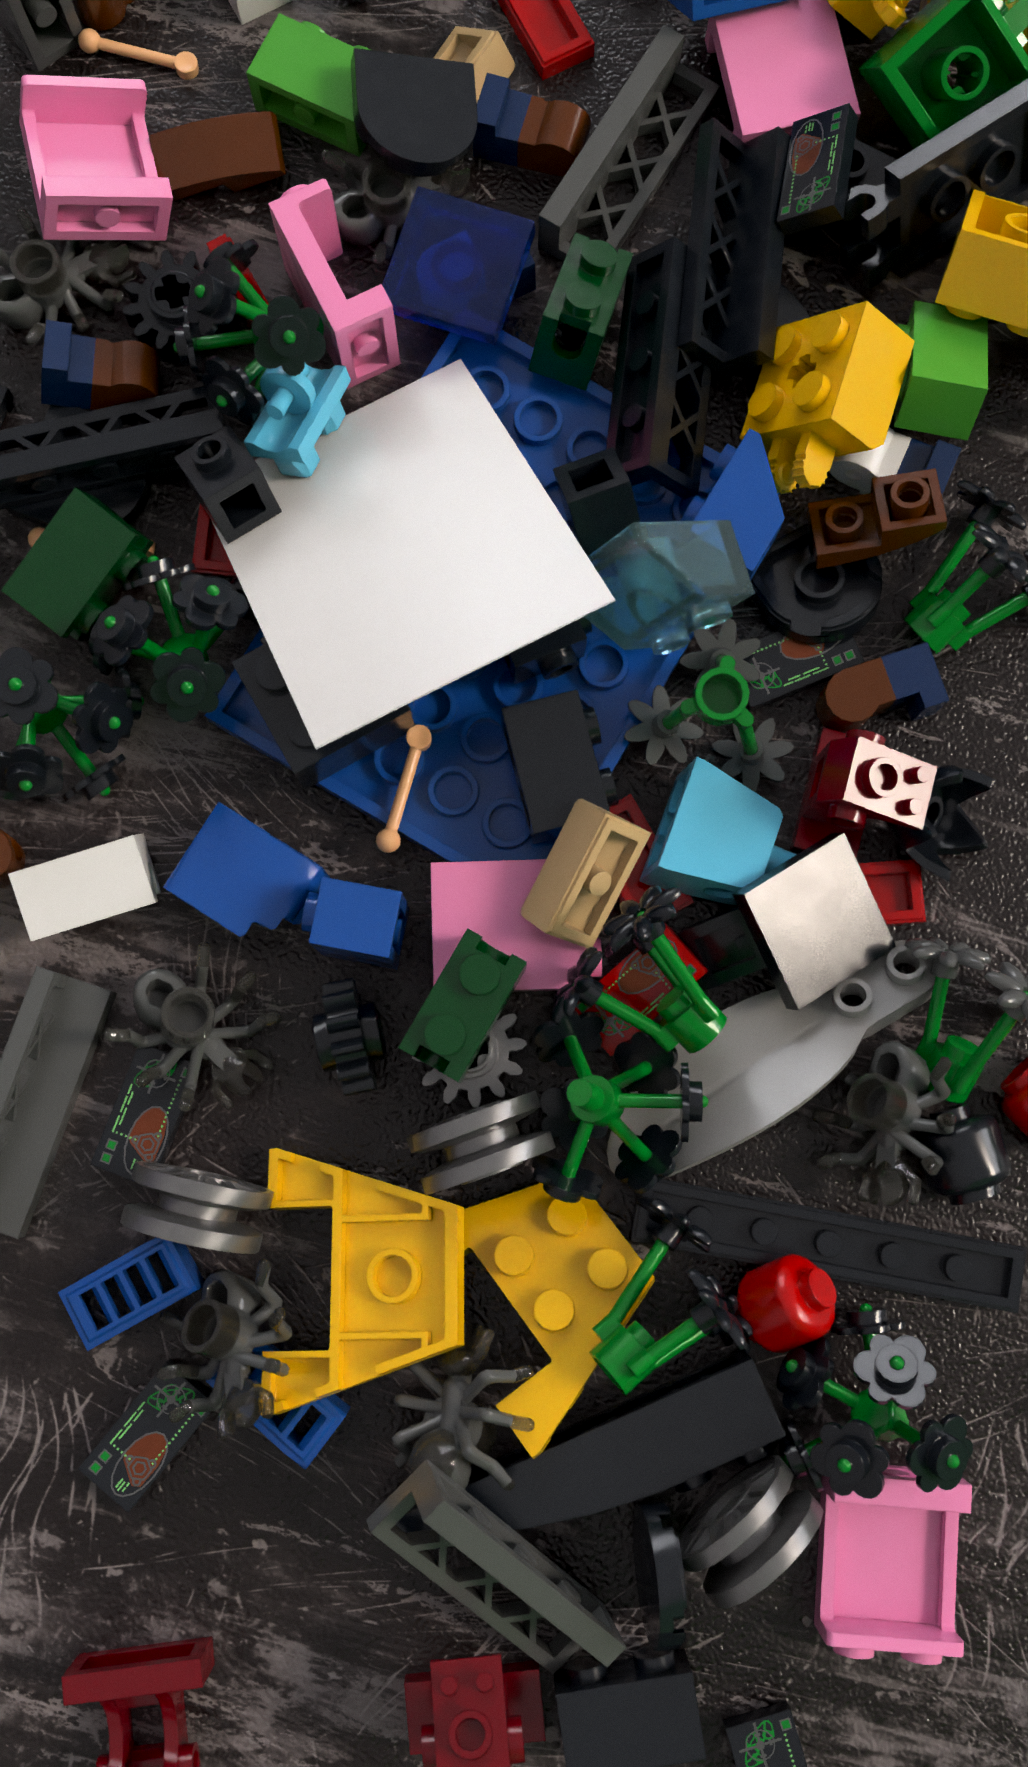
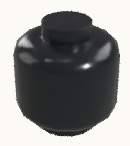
(971, 1155)

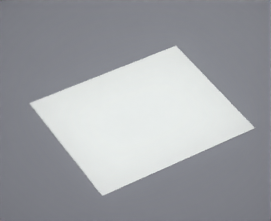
(408, 556)

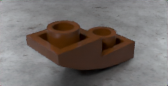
(219, 151)
(891, 516)

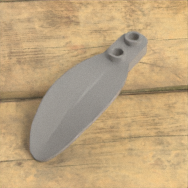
(780, 1057)

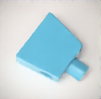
(713, 836)

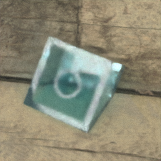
(669, 582)

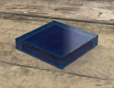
(457, 265)

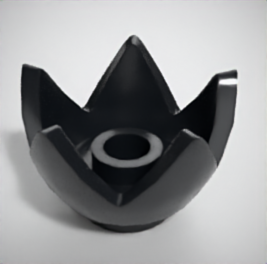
(946, 824)

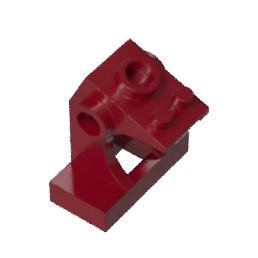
(859, 780)
(142, 1678)
(474, 1711)

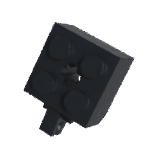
(273, 699)

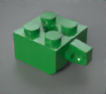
(913, 66)

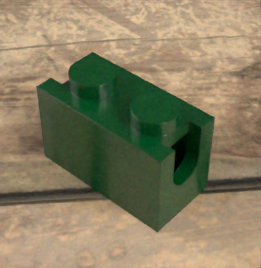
(585, 303)
(78, 566)
(463, 1006)

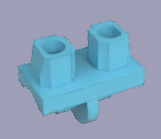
(296, 416)

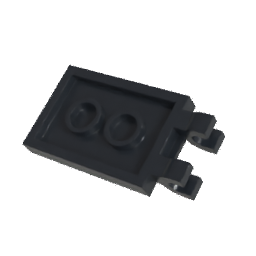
(930, 188)

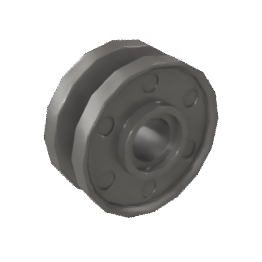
(480, 1142)
(196, 1208)
(749, 1532)

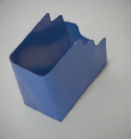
(243, 874)

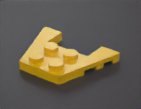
(562, 1276)
(391, 1278)

